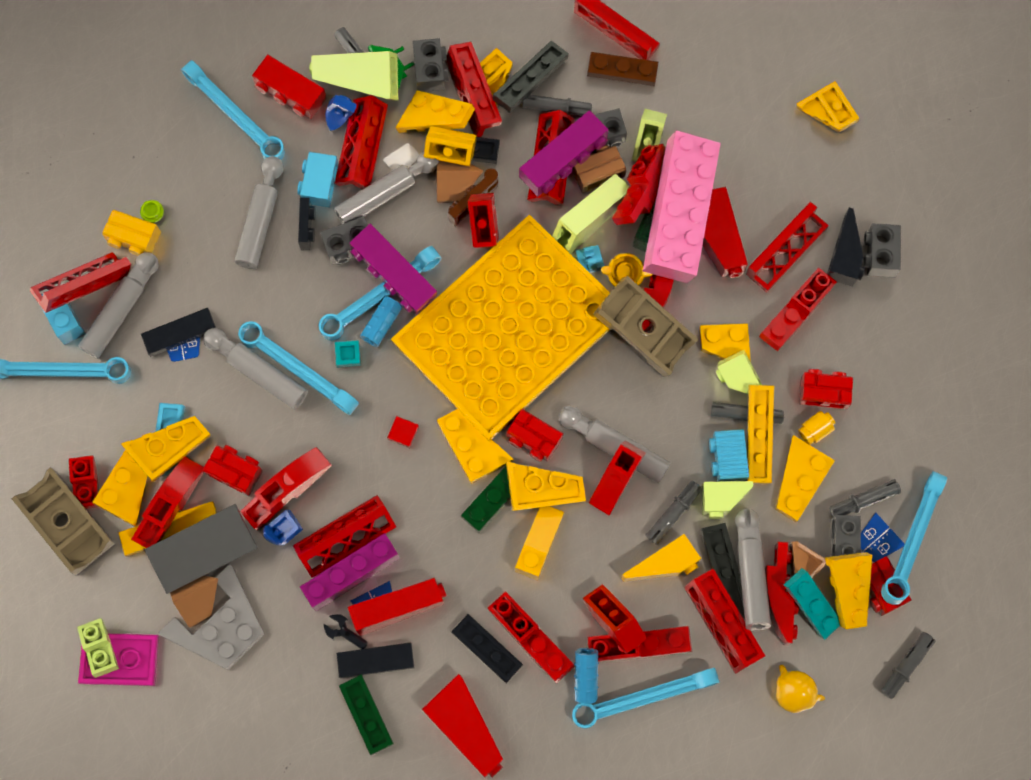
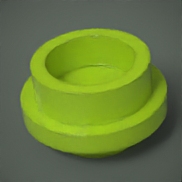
(152, 211)

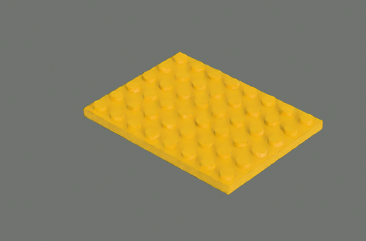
(506, 327)

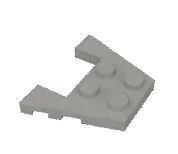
(227, 632)

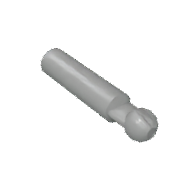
(384, 189)
(259, 215)
(119, 305)
(256, 368)
(609, 440)
(752, 571)

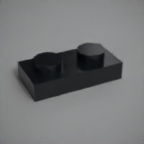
(306, 215)

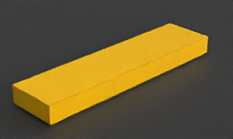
(760, 433)
(181, 521)

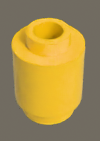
(817, 427)

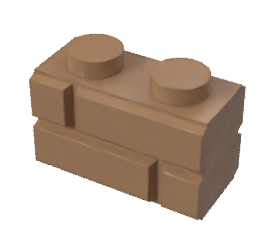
(599, 168)

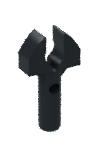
(344, 632)

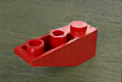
(617, 477)

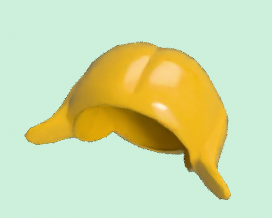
(625, 265)
(796, 691)

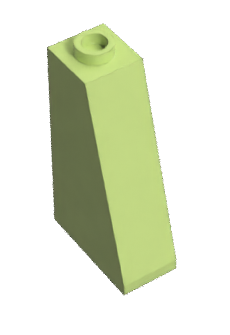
(363, 72)
(590, 213)

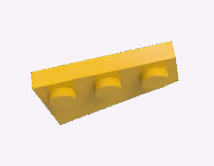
(435, 111)
(164, 448)
(471, 448)
(802, 476)
(542, 488)
(123, 490)
(852, 585)

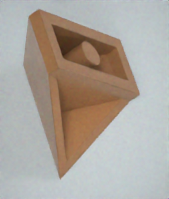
(454, 180)
(805, 558)
(196, 600)

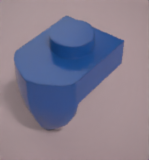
(338, 111)
(282, 529)

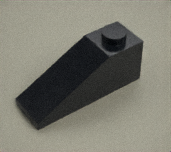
(847, 254)

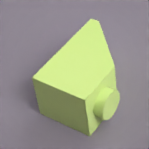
(649, 132)
(737, 372)
(722, 497)

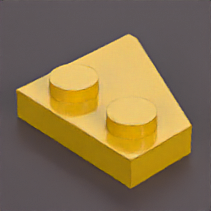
(496, 70)
(829, 108)
(724, 339)

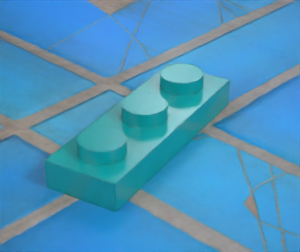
(812, 603)

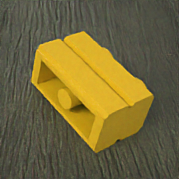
(450, 146)
(130, 233)

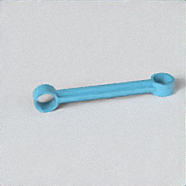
(197, 77)
(423, 262)
(54, 369)
(339, 397)
(932, 491)
(650, 695)

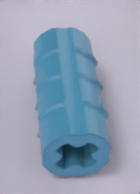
(381, 321)
(586, 675)

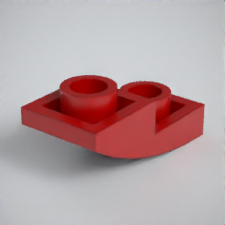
(84, 479)

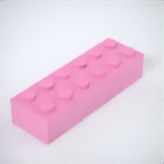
(681, 207)

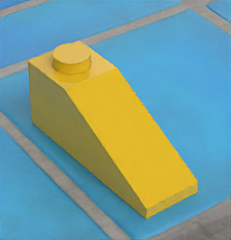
(539, 542)
(667, 562)

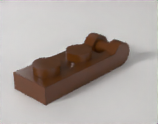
(459, 209)

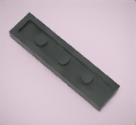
(530, 76)
(723, 561)

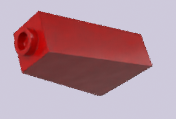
(722, 236)
(396, 606)
(462, 723)

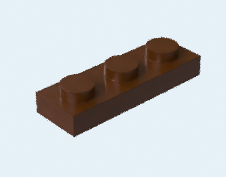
(622, 68)

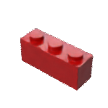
(289, 87)
(615, 618)

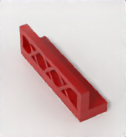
(616, 28)
(472, 87)
(560, 123)
(365, 143)
(783, 239)
(81, 285)
(340, 529)
(724, 621)

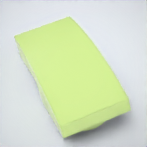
(98, 647)

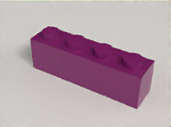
(564, 153)
(393, 269)
(349, 572)

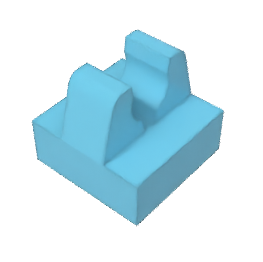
(590, 258)

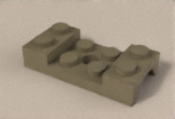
(628, 308)
(76, 542)

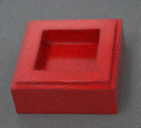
(403, 432)

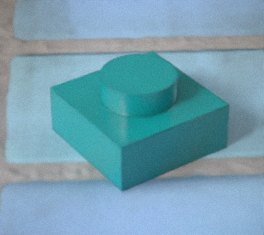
(347, 354)

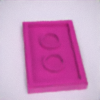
(135, 658)

